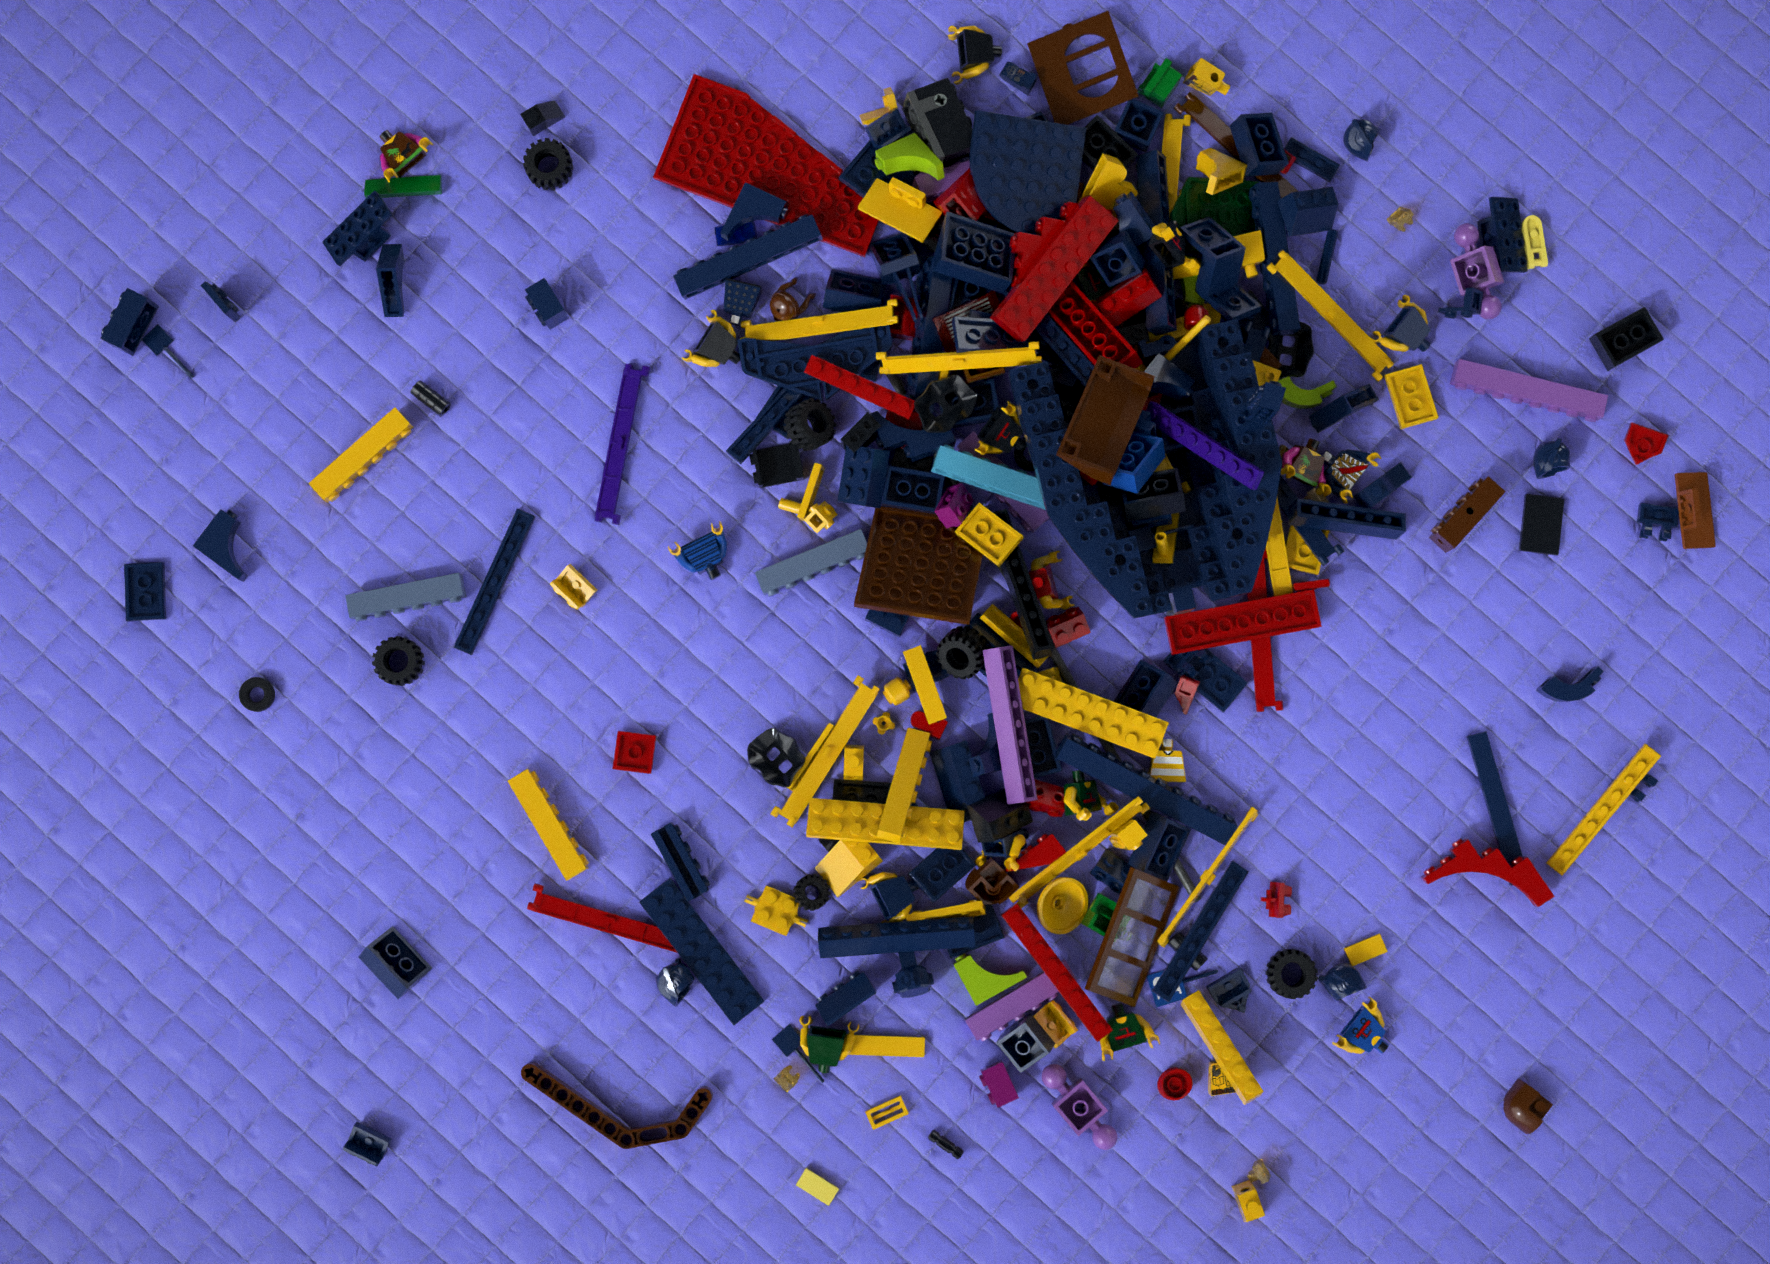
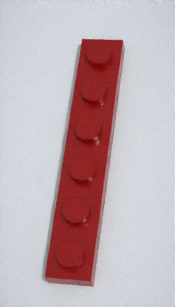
(860, 387)

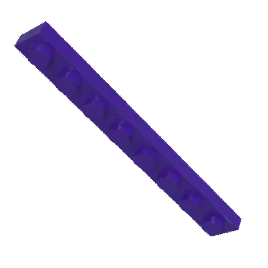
(1205, 446)

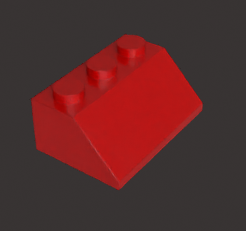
(1128, 298)

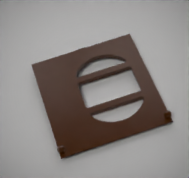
(1051, 65)

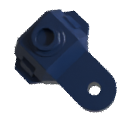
(911, 978)

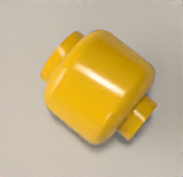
(897, 691)

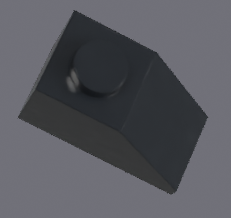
(542, 116)

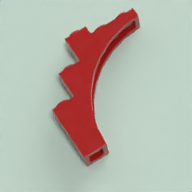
(1029, 245)
(1466, 859)

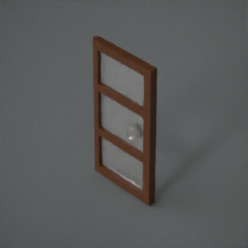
(1132, 937)

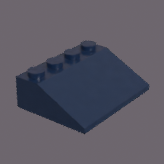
(974, 253)

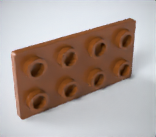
(1695, 510)

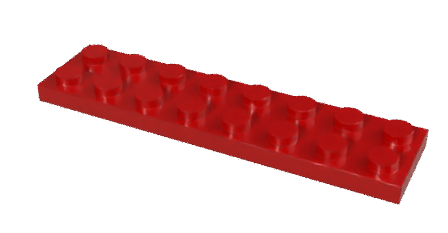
(1242, 622)

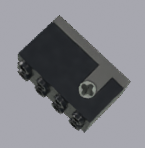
(940, 121)

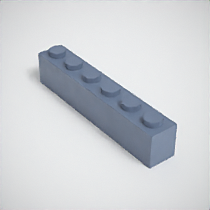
(812, 562)
(405, 596)

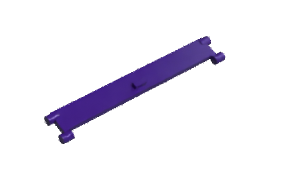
(619, 443)

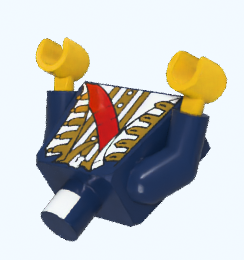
(1346, 469)

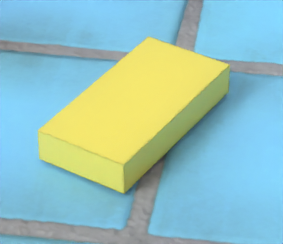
(817, 1186)

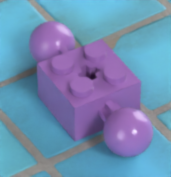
(1480, 260)
(1103, 1135)

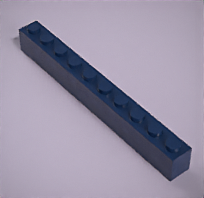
(1154, 200)
(1152, 791)

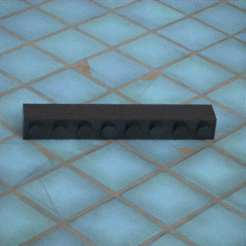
(1026, 600)

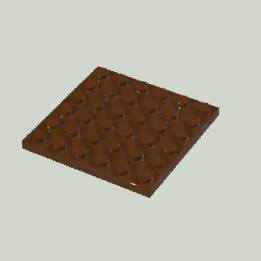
(918, 568)

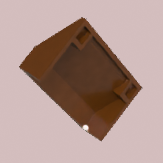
(1105, 419)

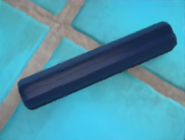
(1327, 256)

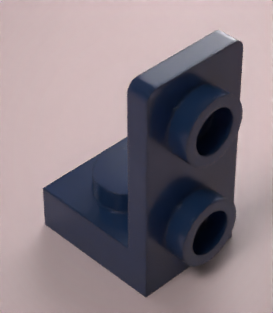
(1472, 305)

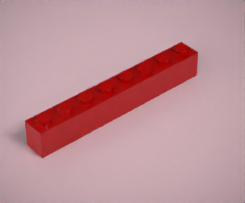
(1056, 972)

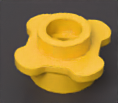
(884, 718)

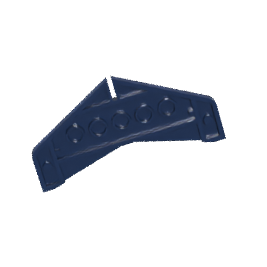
(786, 362)

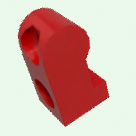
(920, 722)

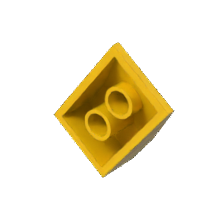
(847, 864)

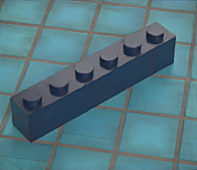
(1347, 519)

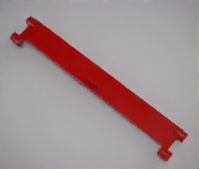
(1262, 653)
(598, 919)

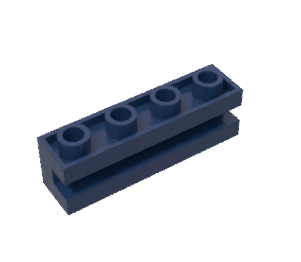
(680, 861)

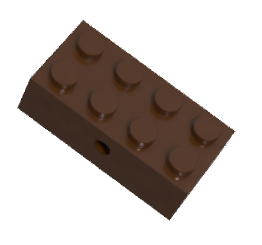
(1466, 514)

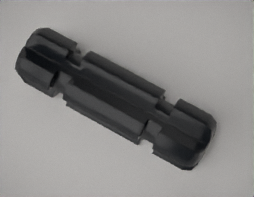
(945, 1144)

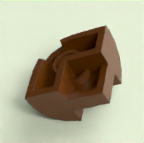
(990, 883)
(1525, 1107)

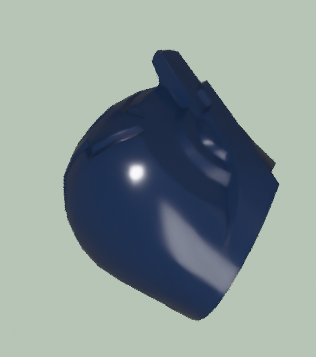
(1360, 138)
(1551, 458)
(1342, 981)
(674, 982)

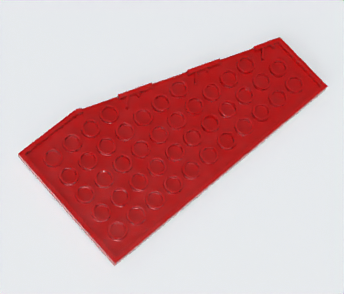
(732, 140)

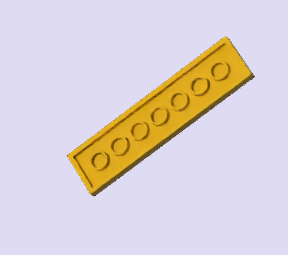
(1091, 713)
(861, 821)

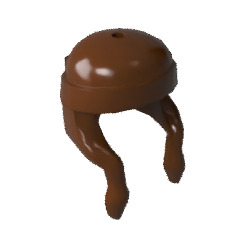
(784, 305)

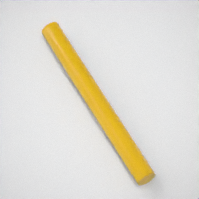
(1187, 338)

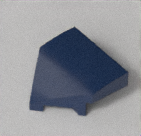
(1231, 990)

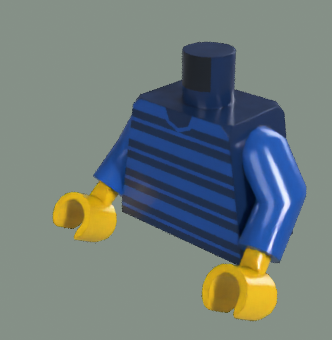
(703, 553)

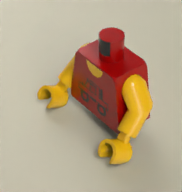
(1044, 583)

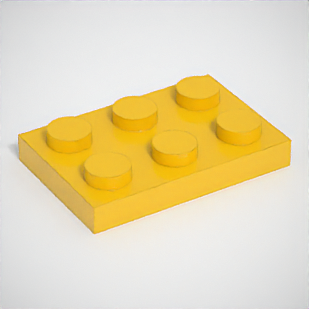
(1411, 396)
(989, 534)
(1300, 555)

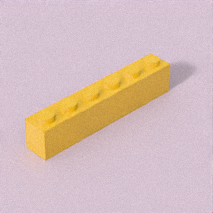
(361, 455)
(903, 786)
(548, 825)
(1221, 1047)

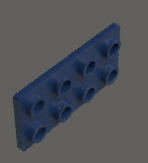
(360, 231)
(1504, 234)

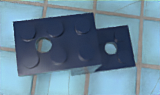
(1220, 269)

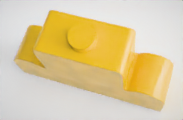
(1108, 182)

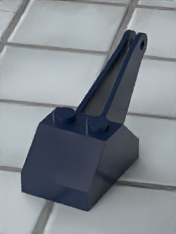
(894, 261)

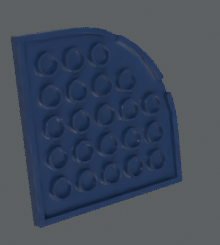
(1024, 167)

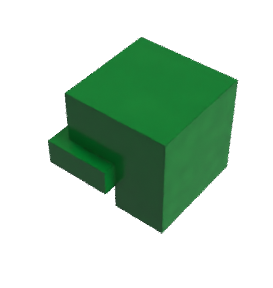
(1160, 83)
(1099, 914)

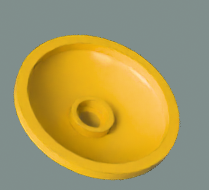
(1069, 908)

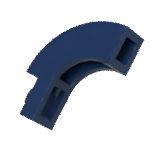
(1562, 692)

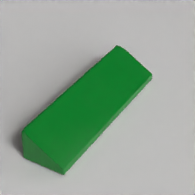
(404, 186)

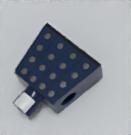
(740, 299)

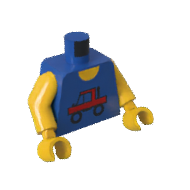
(1364, 1031)

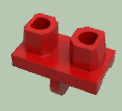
(1275, 899)

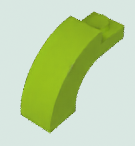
(1302, 398)

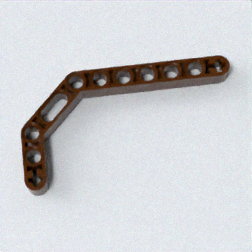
(605, 1117)

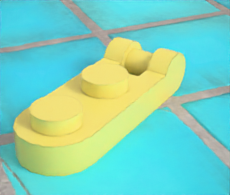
(1534, 242)

